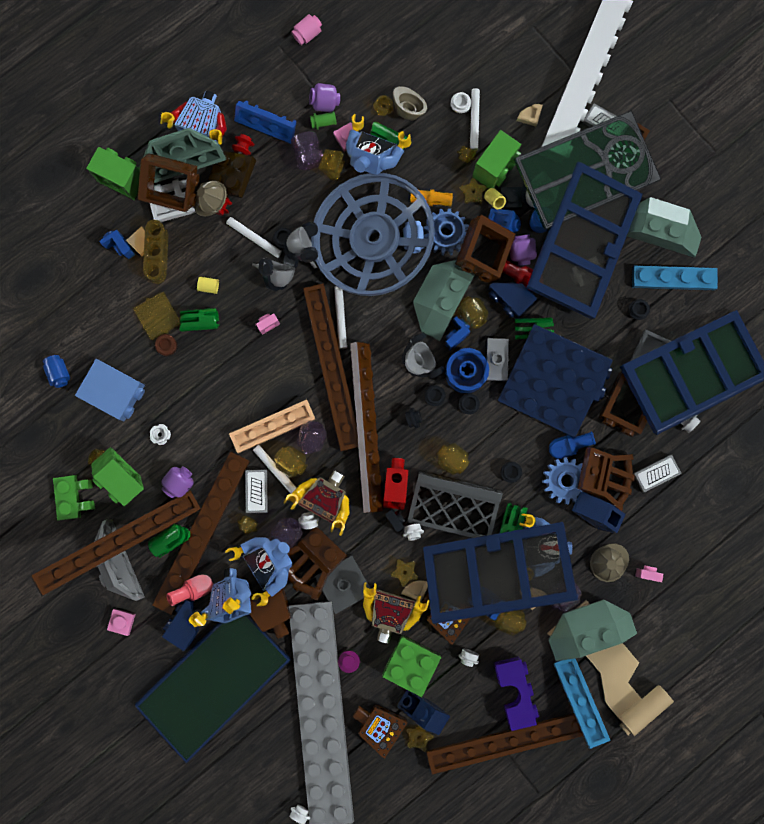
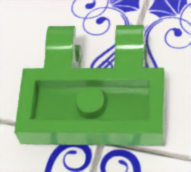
(67, 497)

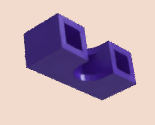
(520, 712)

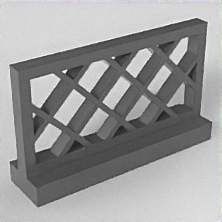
(459, 488)

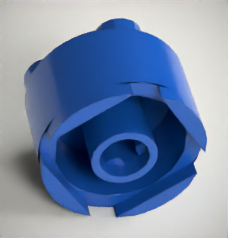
(477, 364)

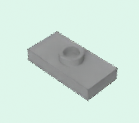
(497, 359)

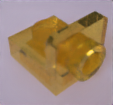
(332, 163)

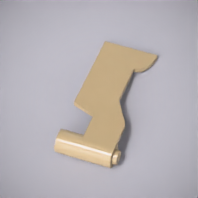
(615, 669)

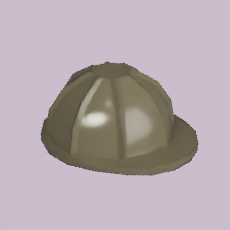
(408, 103)
(210, 198)
(609, 562)

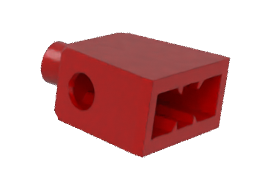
(396, 492)

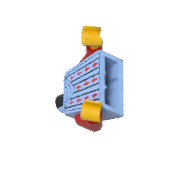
(198, 115)

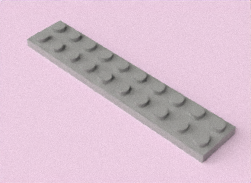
(321, 713)

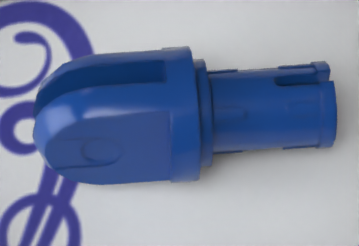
(569, 445)

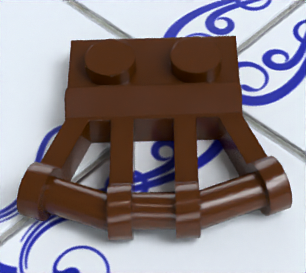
(596, 474)
(325, 556)

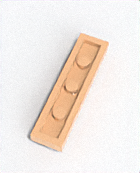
(272, 426)

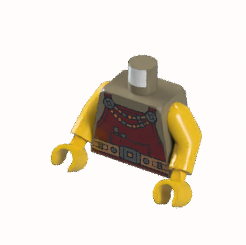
(323, 499)
(391, 611)

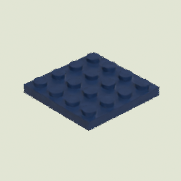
(555, 380)

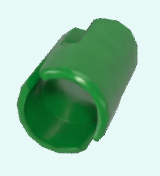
(384, 132)
(199, 319)
(542, 322)
(513, 518)
(168, 540)

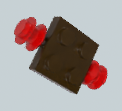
(235, 170)

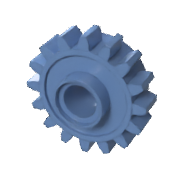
(454, 224)
(554, 483)

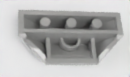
(117, 572)

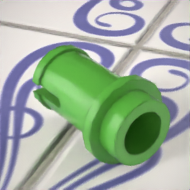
(323, 120)

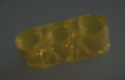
(150, 243)

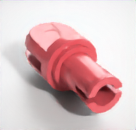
(192, 589)

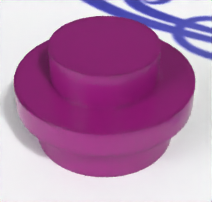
(348, 661)

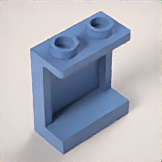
(110, 390)

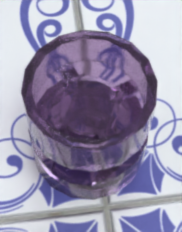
(307, 150)

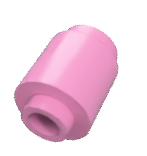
(306, 29)

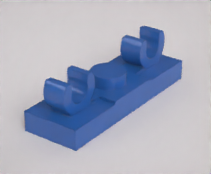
(264, 121)

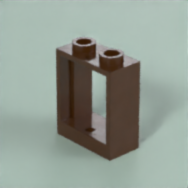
(146, 182)
(494, 232)
(611, 420)

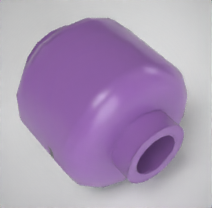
(324, 97)
(523, 249)
(177, 482)

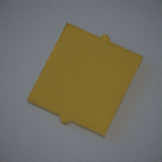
(157, 315)

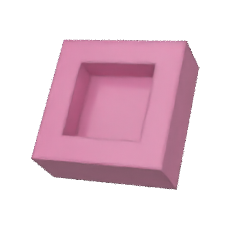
(342, 135)
(267, 323)
(649, 573)
(121, 622)

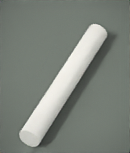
(474, 132)
(253, 237)
(341, 329)
(271, 465)

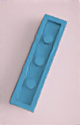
(674, 277)
(582, 702)

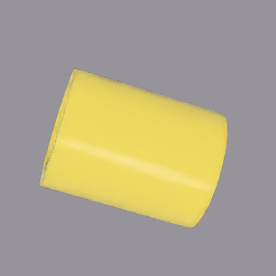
(494, 198)
(208, 285)

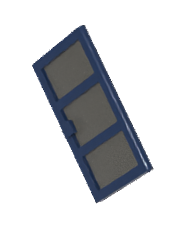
(584, 249)
(499, 573)

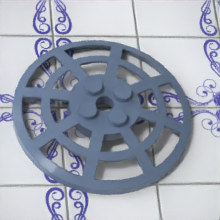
(368, 224)

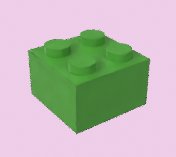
(497, 160)
(115, 172)
(116, 477)
(411, 665)

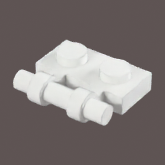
(163, 213)

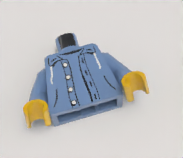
(228, 601)

